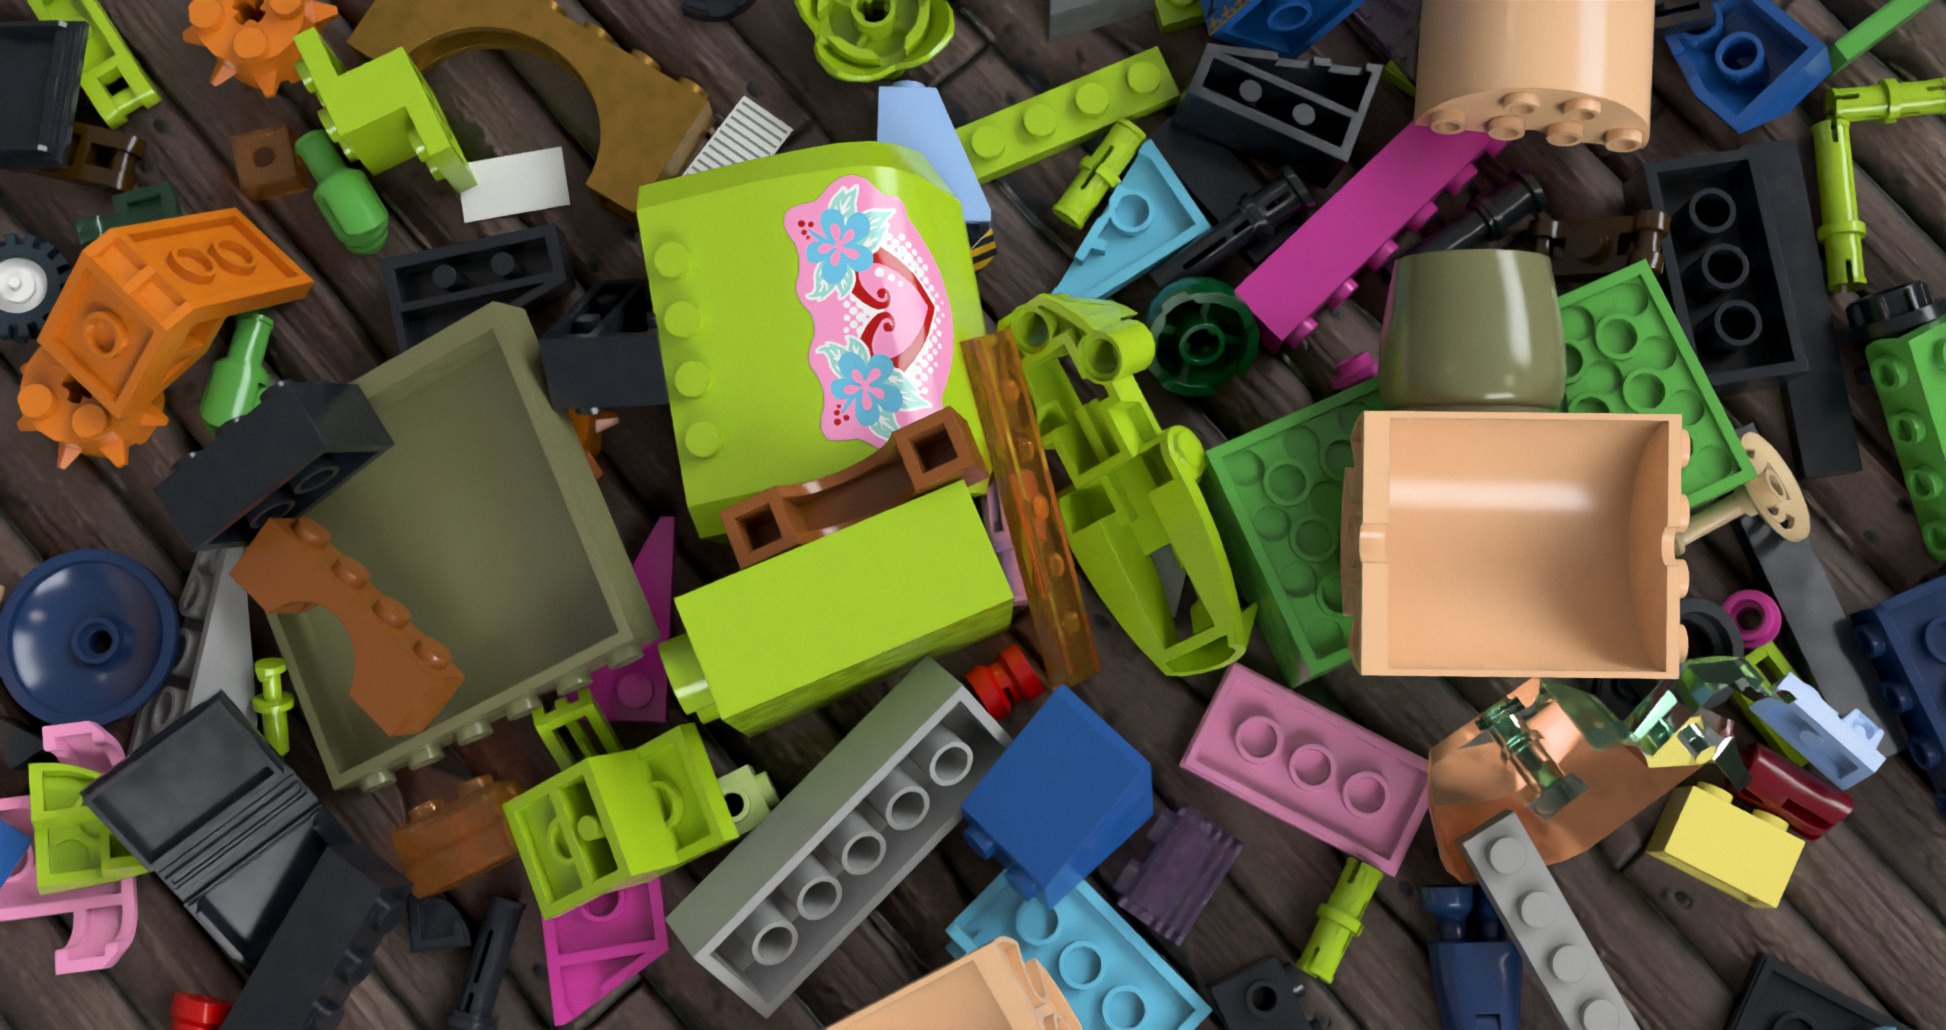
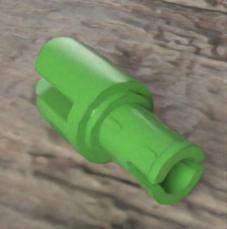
(344, 195)
(238, 379)

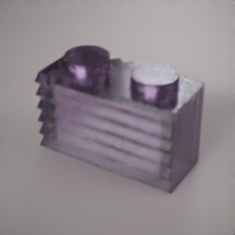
(1177, 872)

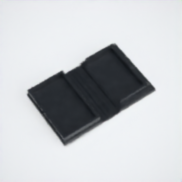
(39, 91)
(219, 823)

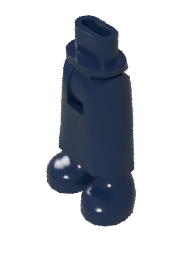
(1476, 978)

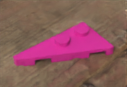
(642, 688)

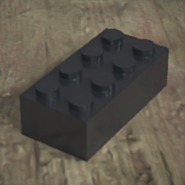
(1724, 267)

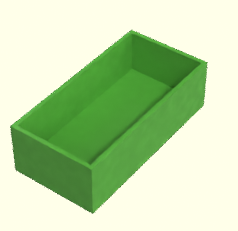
(1283, 483)

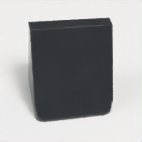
(22, 744)

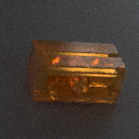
(457, 839)

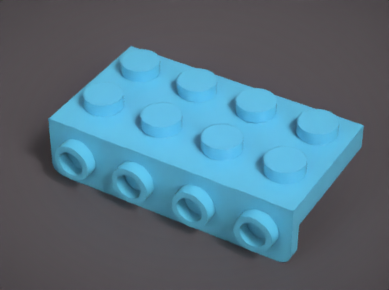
(1089, 953)

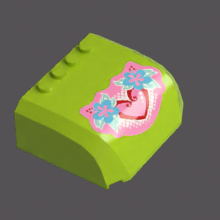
(806, 314)

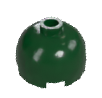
(1200, 335)

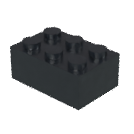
(272, 463)

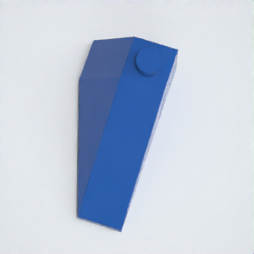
(1750, 62)

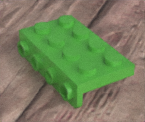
(1913, 396)

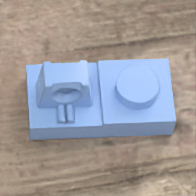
(1835, 746)

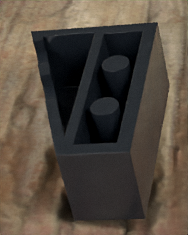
(1278, 107)
(451, 281)
(606, 351)

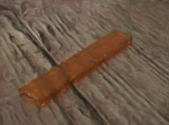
(1031, 508)

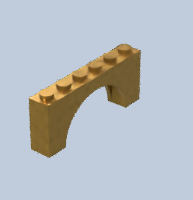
(644, 116)

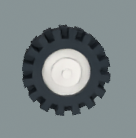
(29, 285)

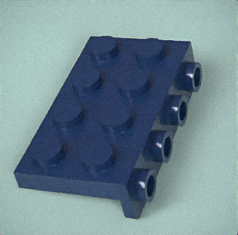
(1909, 653)

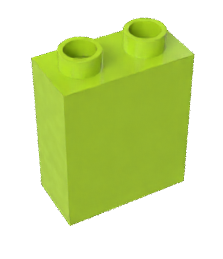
(839, 614)

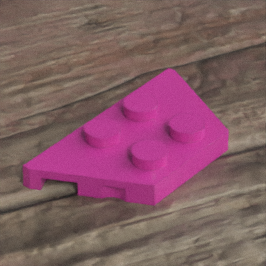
(604, 946)

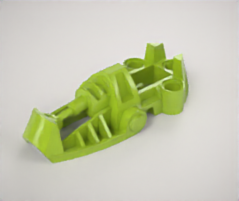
(1129, 481)

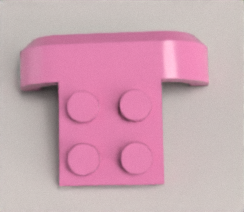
(102, 913)

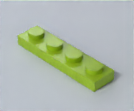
(1068, 115)

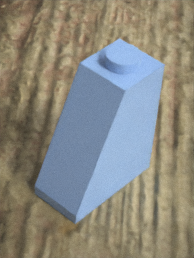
(918, 120)

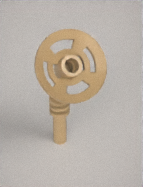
(1771, 490)

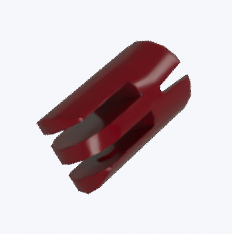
(1791, 793)

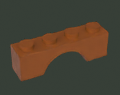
(907, 466)
(398, 670)

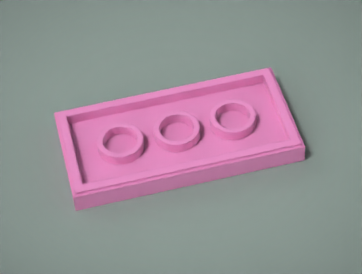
(1310, 768)

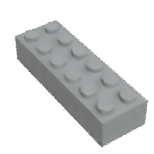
(841, 839)

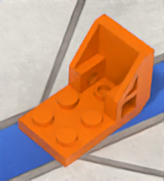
(155, 298)

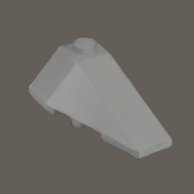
(211, 649)

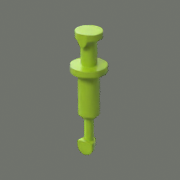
(273, 703)

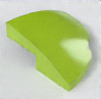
(70, 840)

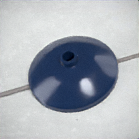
(54, 632)

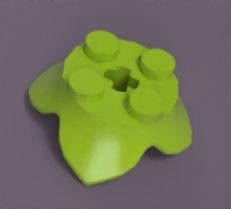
(871, 51)

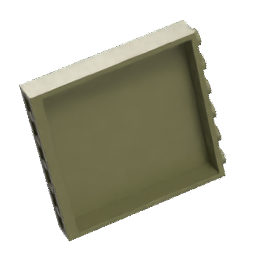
(484, 536)

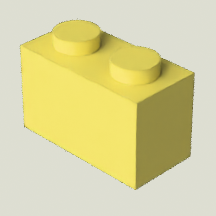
(1725, 845)

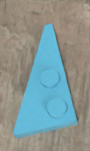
(1138, 230)

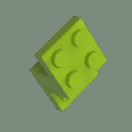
(381, 111)
(619, 820)

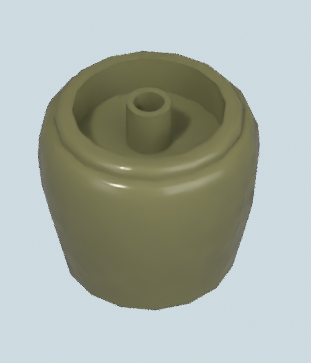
(1472, 334)

